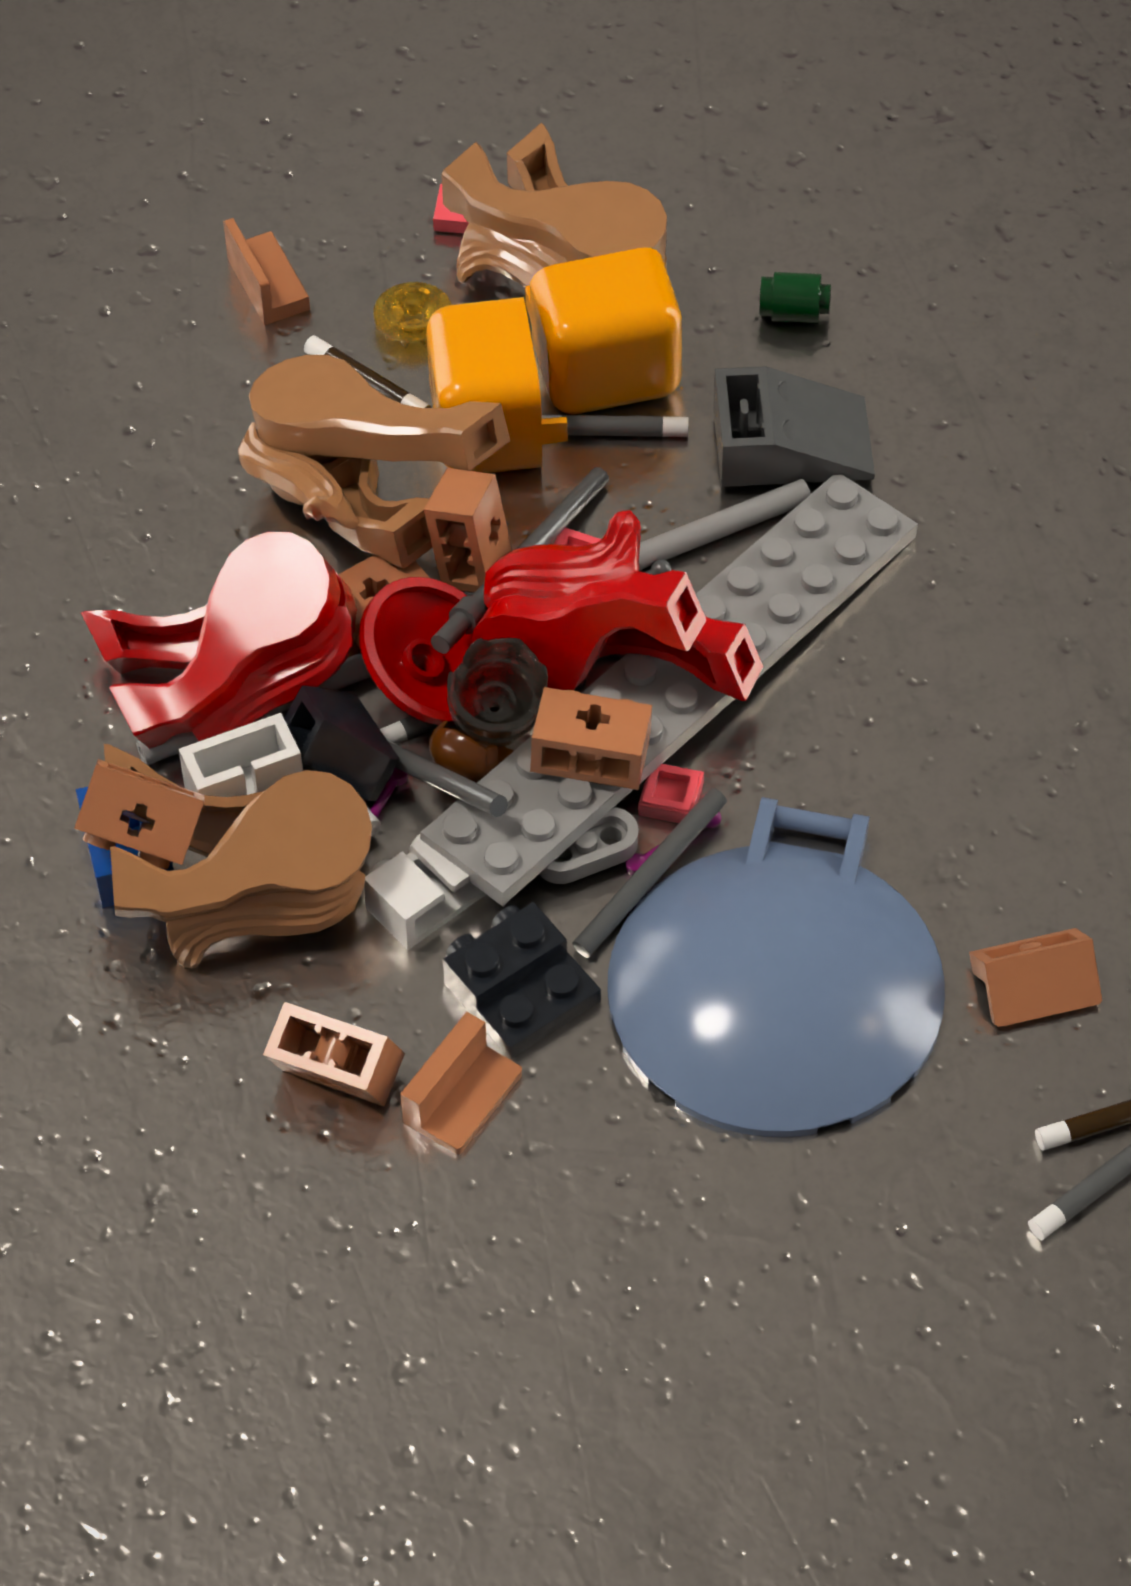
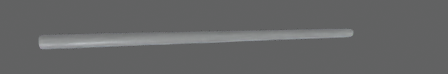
(653, 549)

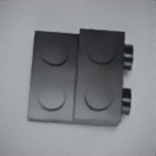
(519, 978)

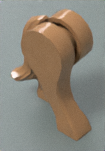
(542, 216)
(321, 443)
(271, 867)

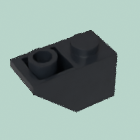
(341, 739)

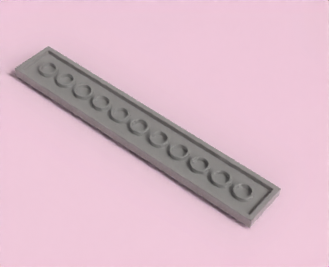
(774, 587)

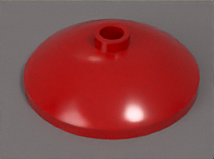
(399, 650)

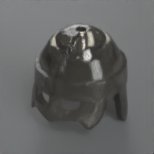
(497, 675)

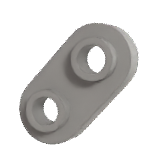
(591, 854)

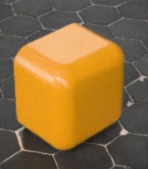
(606, 330)
(489, 356)

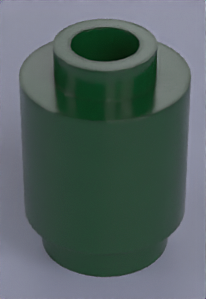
(794, 297)

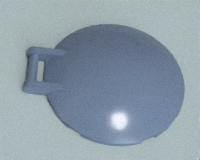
(777, 983)

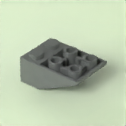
(787, 429)

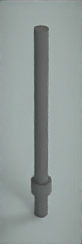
(470, 609)

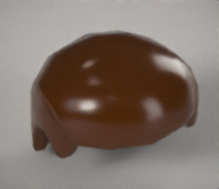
(463, 754)

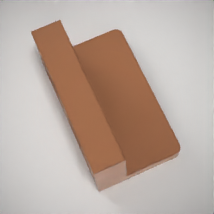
(265, 274)
(1038, 976)
(458, 1087)

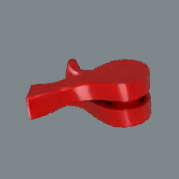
(597, 603)
(267, 629)

